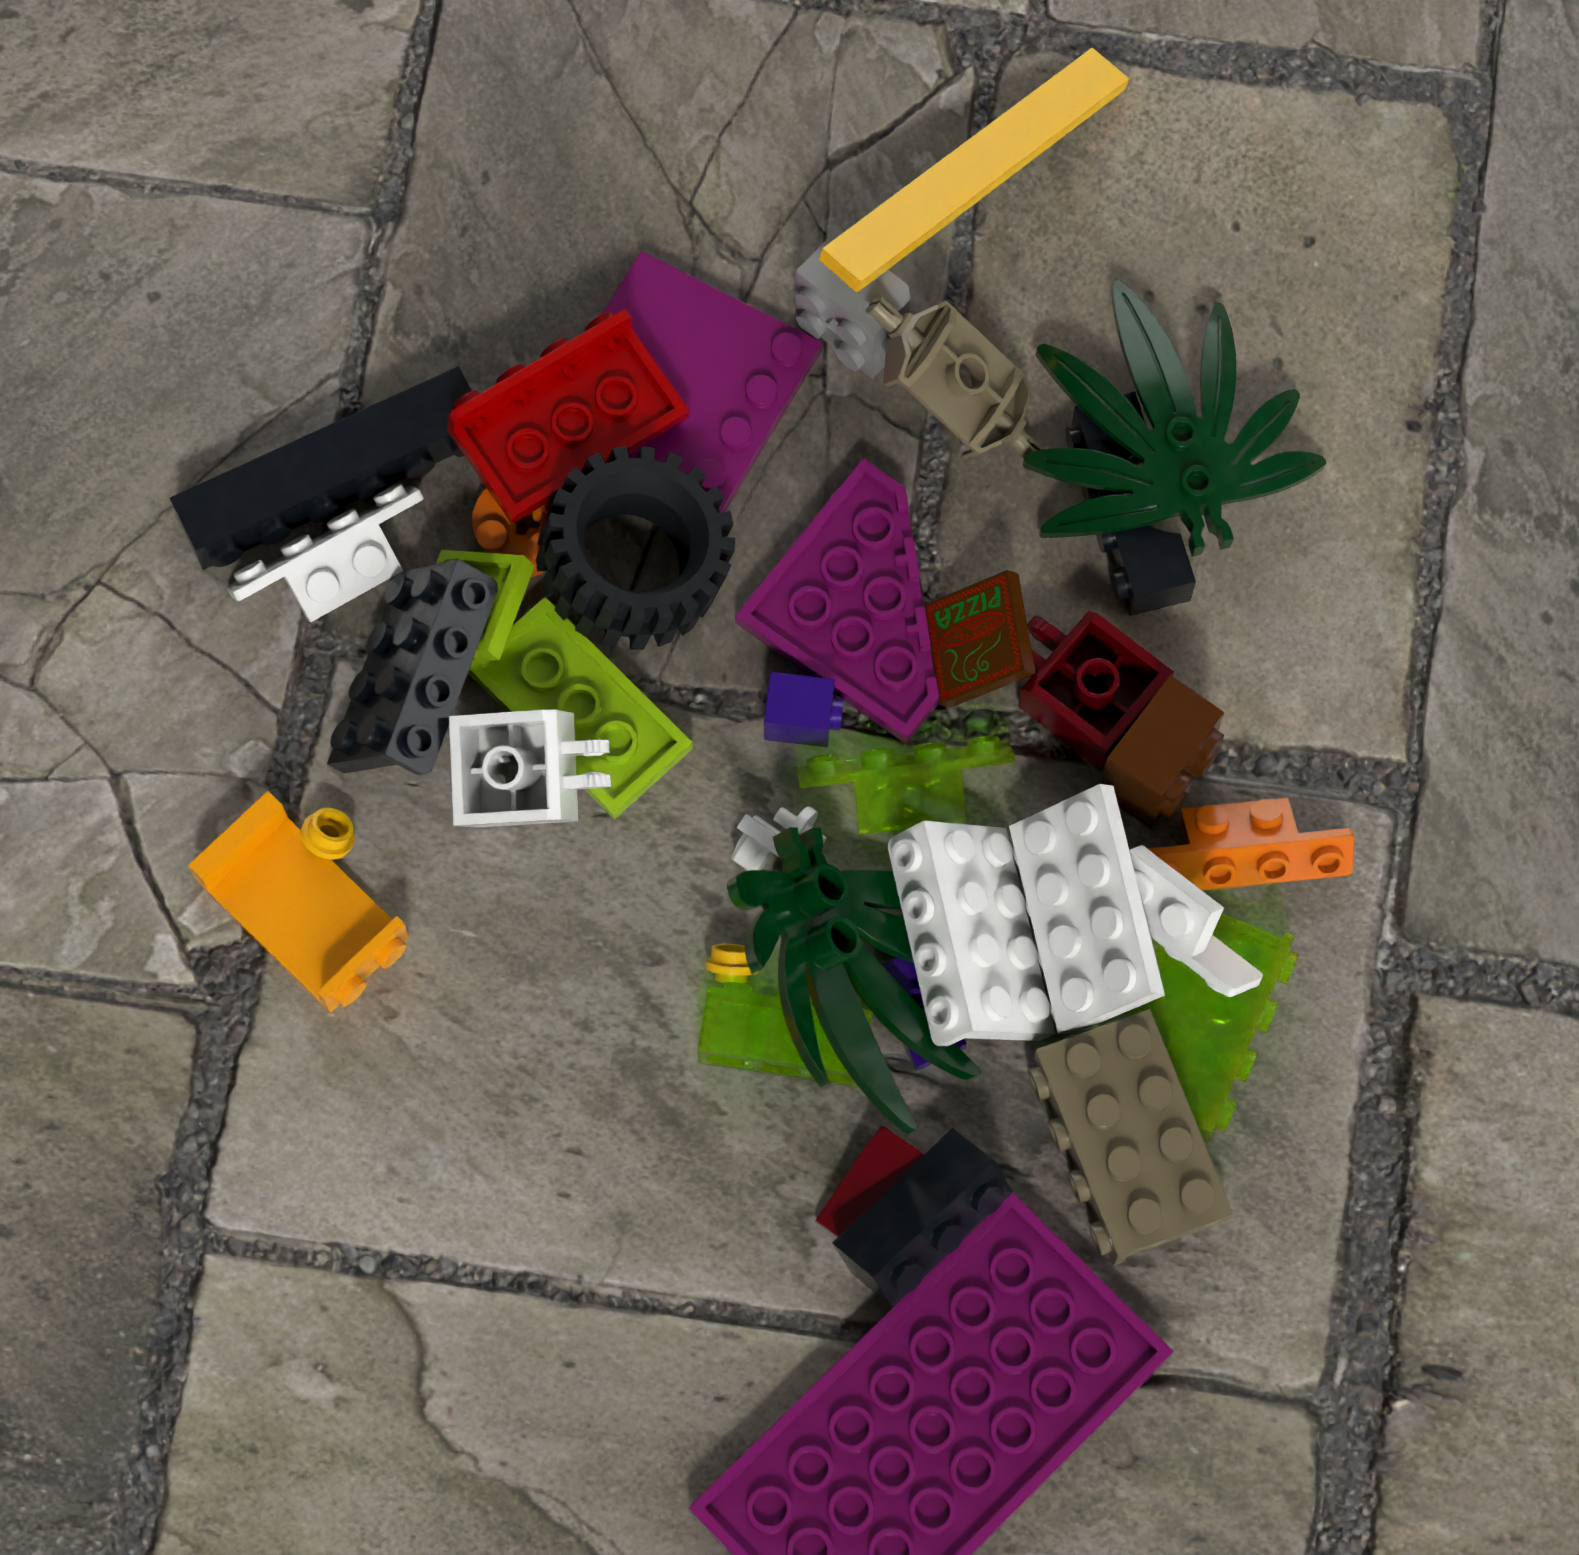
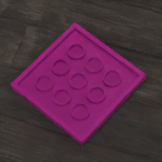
(723, 361)

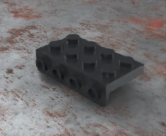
(414, 669)

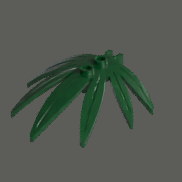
(1184, 457)
(821, 954)

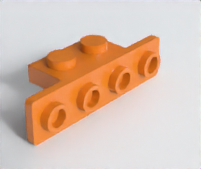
(1254, 846)

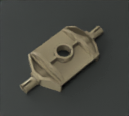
(926, 360)

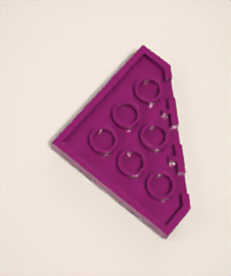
(853, 605)

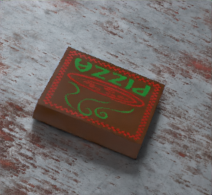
(979, 639)

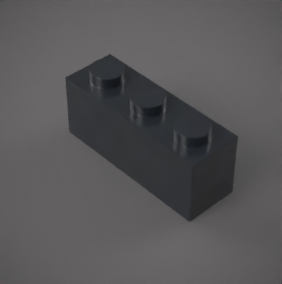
(922, 1217)

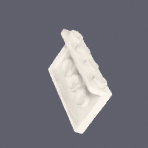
(1086, 910)
(969, 933)

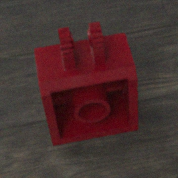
(1090, 656)

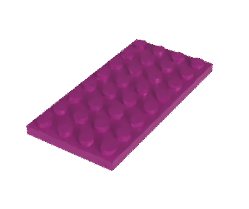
(943, 1407)

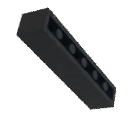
(321, 472)

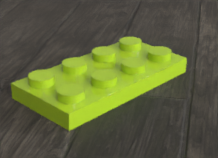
(560, 669)

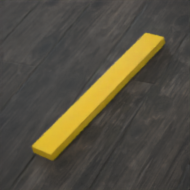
(973, 170)

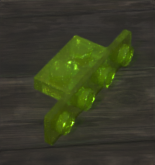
(907, 787)

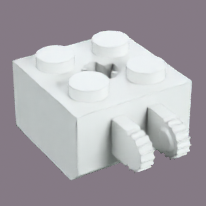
(546, 760)

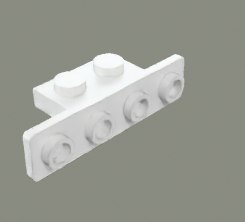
(338, 562)
(1183, 923)

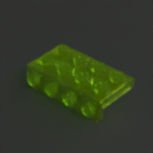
(1212, 1032)

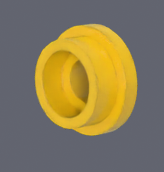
(328, 833)
(728, 963)

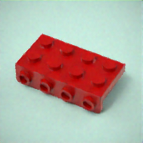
(561, 411)

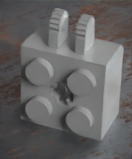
(838, 314)

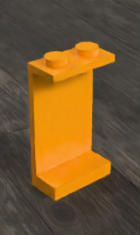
(299, 905)

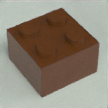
(1162, 752)

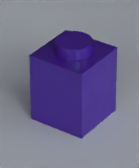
(801, 709)

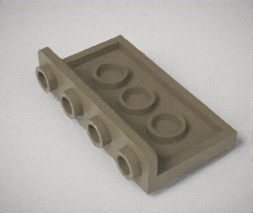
(1128, 1137)

